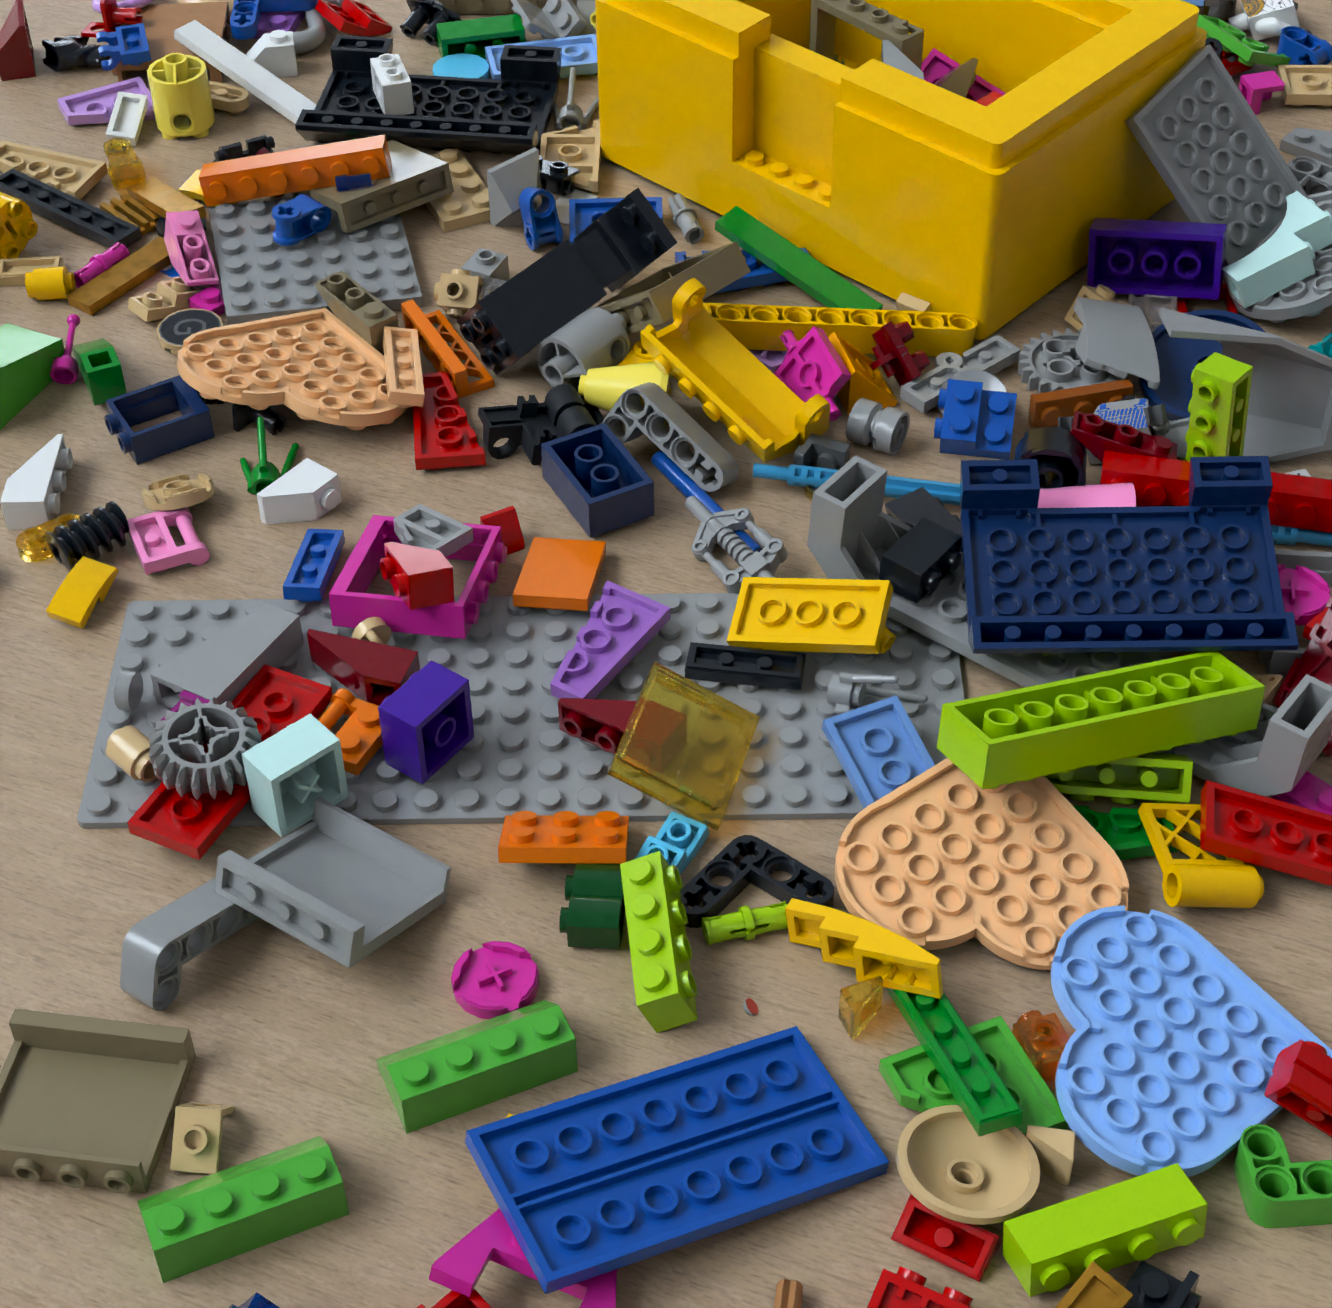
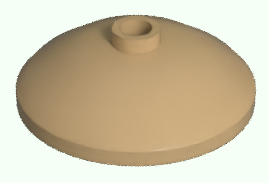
(963, 1173)

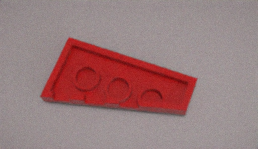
(442, 428)

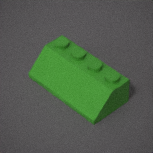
(479, 1064)
(243, 1207)

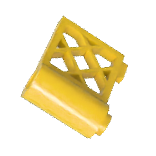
(1202, 878)

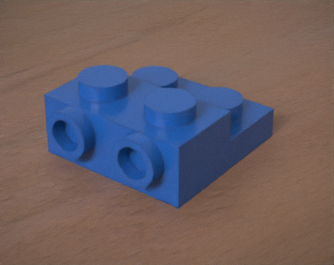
(975, 420)

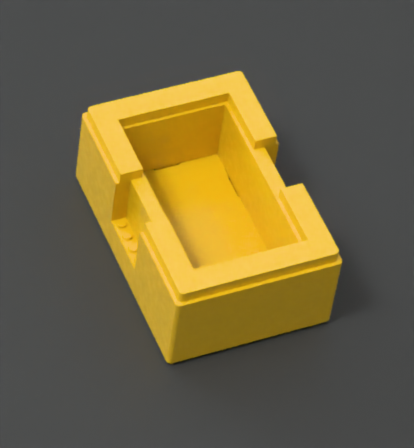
(887, 168)

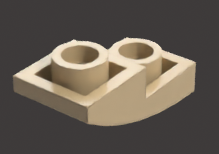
(169, 298)

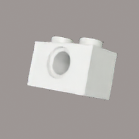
(392, 85)

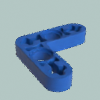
(247, 14)

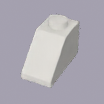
(276, 53)
(300, 494)

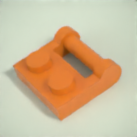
(360, 734)

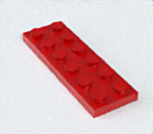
(192, 826)

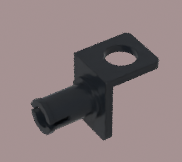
(244, 415)

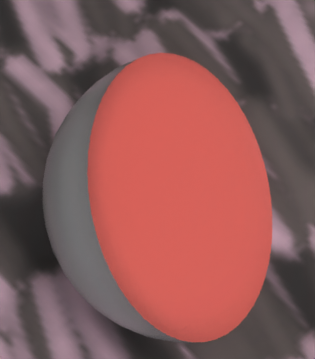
(750, 1007)

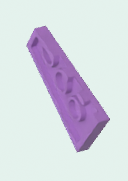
(612, 637)

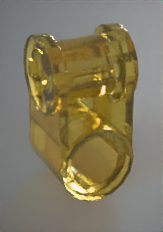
(123, 165)

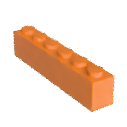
(293, 170)

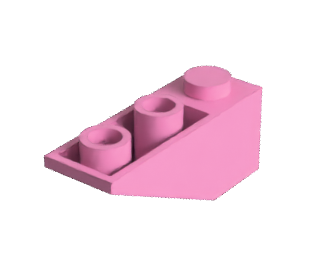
(189, 248)

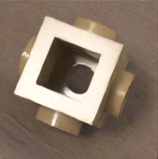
(457, 292)

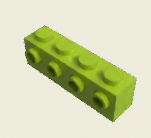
(1218, 407)
(1147, 777)
(659, 942)
(1105, 1227)

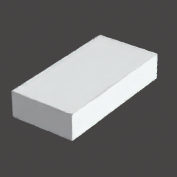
(127, 117)

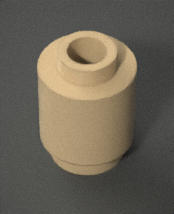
(130, 752)

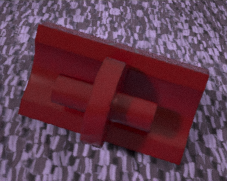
(893, 354)

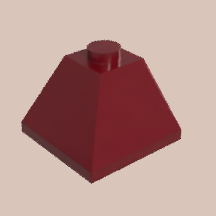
(16, 46)

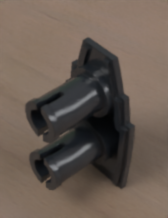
(429, 13)

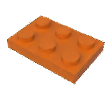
(564, 838)

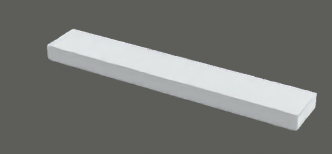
(243, 70)

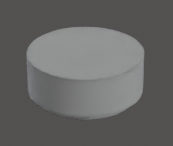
(128, 690)

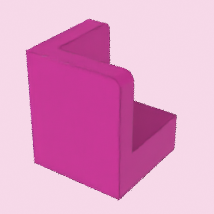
(1259, 87)

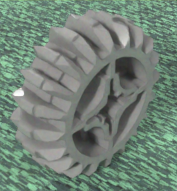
(180, 754)

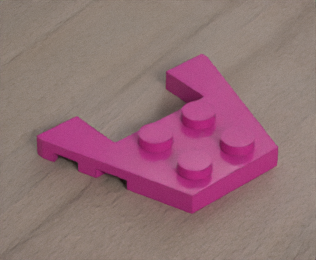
(494, 1241)

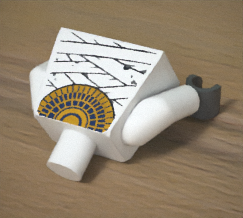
(1266, 17)

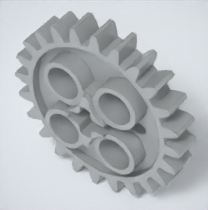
(1055, 365)

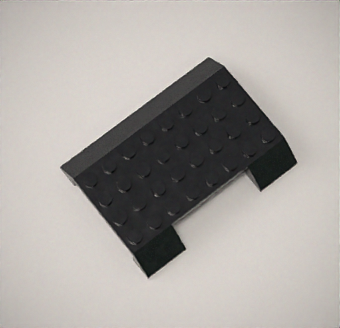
(447, 110)

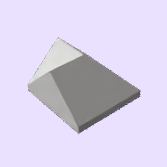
(506, 184)

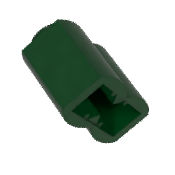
(594, 907)

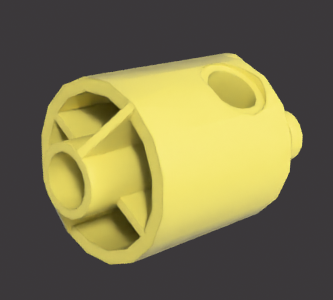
(181, 96)

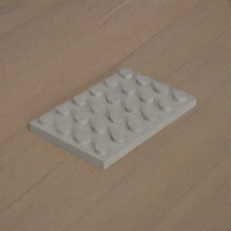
(1215, 154)

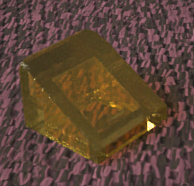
(860, 1004)

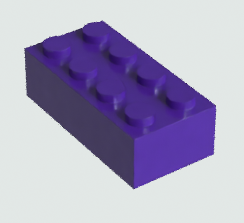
(1157, 257)

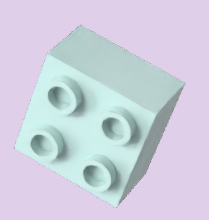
(292, 772)

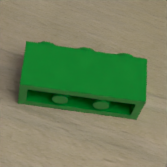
(475, 34)

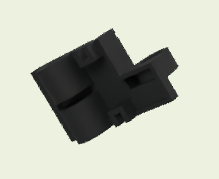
(535, 422)

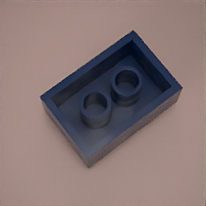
(597, 480)

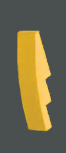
(866, 947)

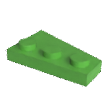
(1235, 42)

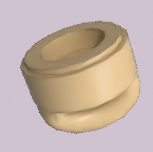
(373, 630)

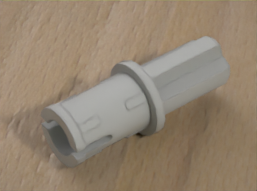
(685, 219)

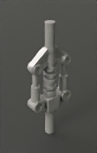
(720, 529)

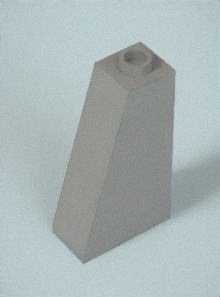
(230, 657)

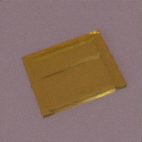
(684, 746)

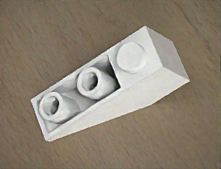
(35, 488)

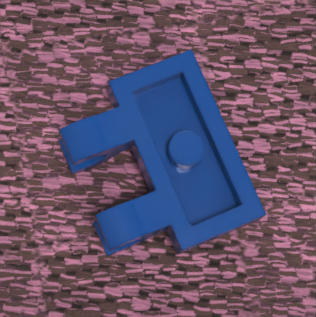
(125, 45)

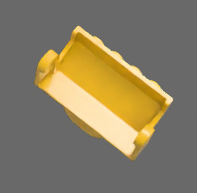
(732, 380)

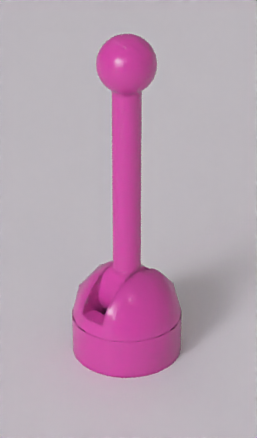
(65, 368)

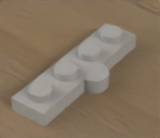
(987, 356)

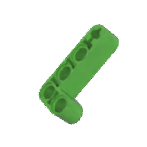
(1265, 1170)

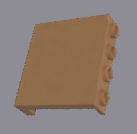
(163, 19)

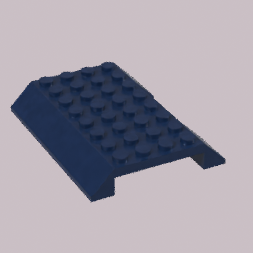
(1122, 573)

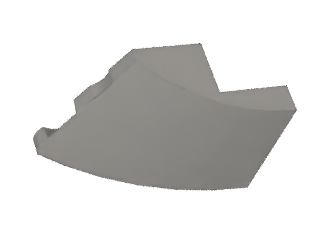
(1117, 340)

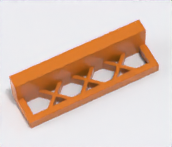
(441, 355)

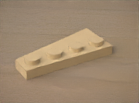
(60, 170)

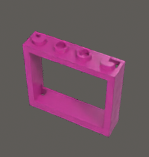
(454, 619)

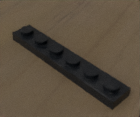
(69, 210)

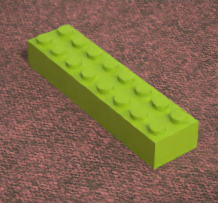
(1098, 718)

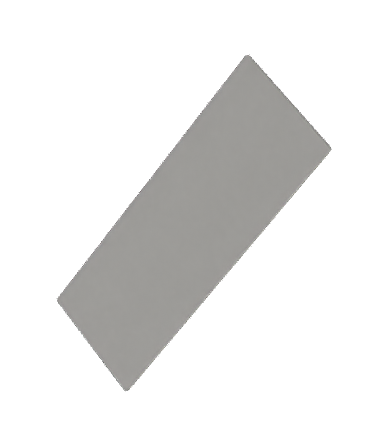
(517, 748)

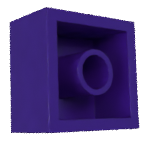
(426, 721)

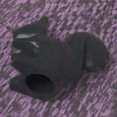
(71, 53)

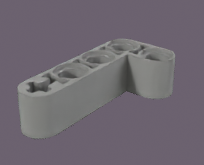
(709, 466)
(172, 937)

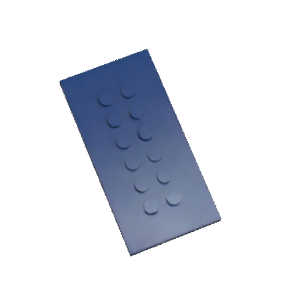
(672, 1157)

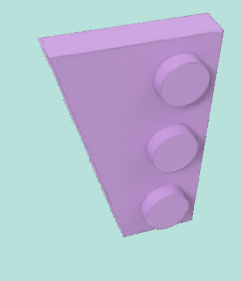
(97, 104)

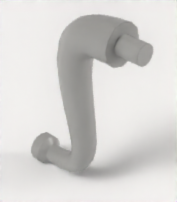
(315, 34)

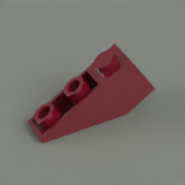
(1104, 435)
(363, 666)
(595, 720)

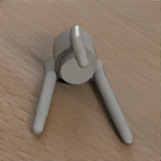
(571, 113)
(850, 690)

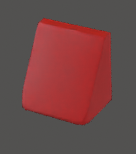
(510, 528)

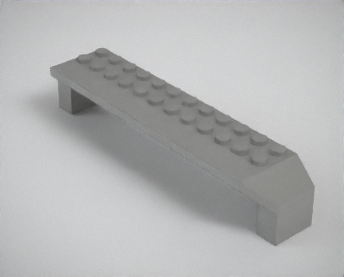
(853, 533)

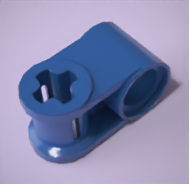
(1303, 47)
(299, 219)
(542, 224)

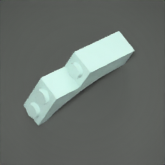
(1284, 256)

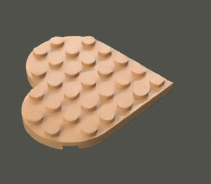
(295, 361)
(977, 863)

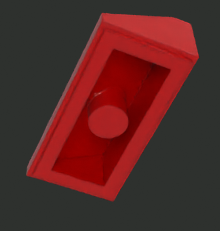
(947, 1241)

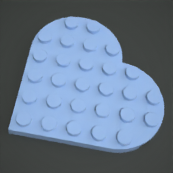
(1164, 1042)

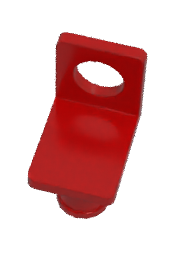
(112, 17)

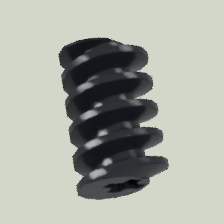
(88, 534)

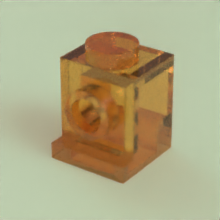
(1042, 1041)

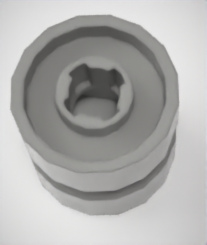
(872, 424)

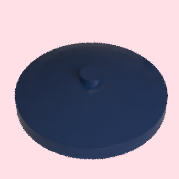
(1178, 359)

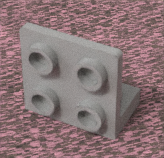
(553, 21)

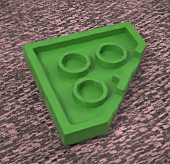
(921, 1087)

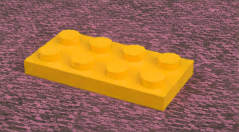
(811, 614)

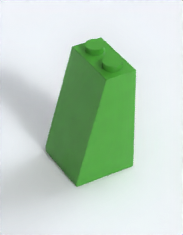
(24, 367)

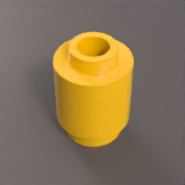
(50, 283)

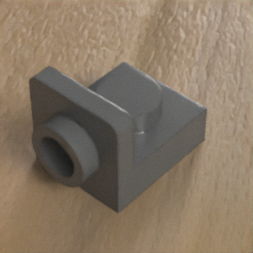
(822, 452)

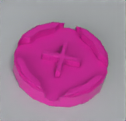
(1303, 592)
(495, 979)

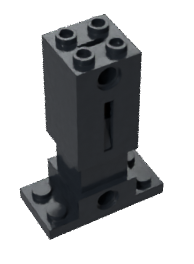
(566, 282)

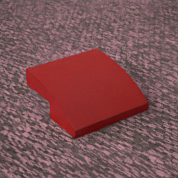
(353, 18)

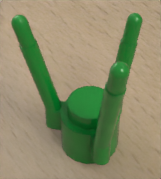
(265, 472)

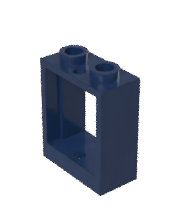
(154, 402)

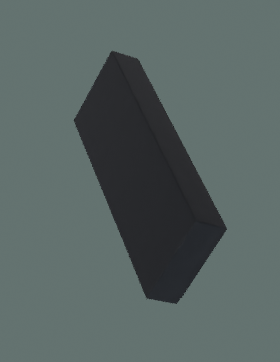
(745, 666)

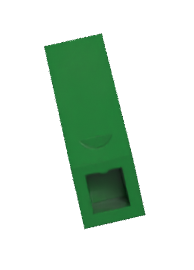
(100, 370)

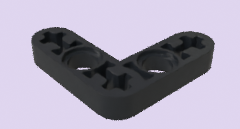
(754, 871)

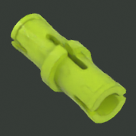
(744, 923)

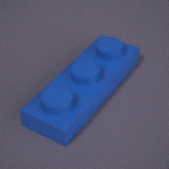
(313, 565)

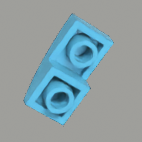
(677, 840)

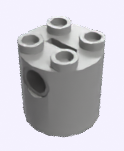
(584, 343)

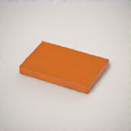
(559, 574)

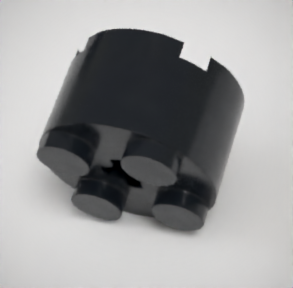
(1058, 454)

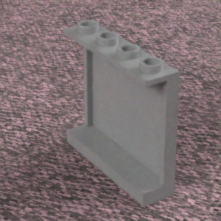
(336, 884)

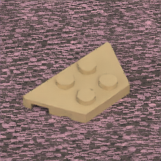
(578, 150)

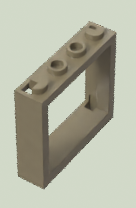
(867, 18)
(652, 297)

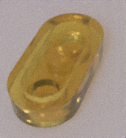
(32, 541)

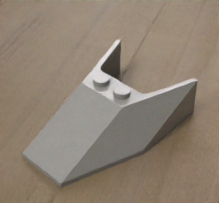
(1287, 394)

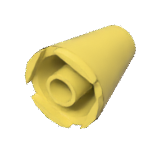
(606, 384)

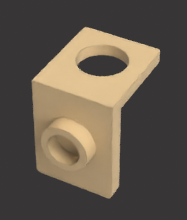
(198, 1137)

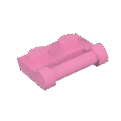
(156, 546)

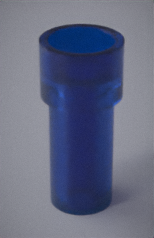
(345, 182)

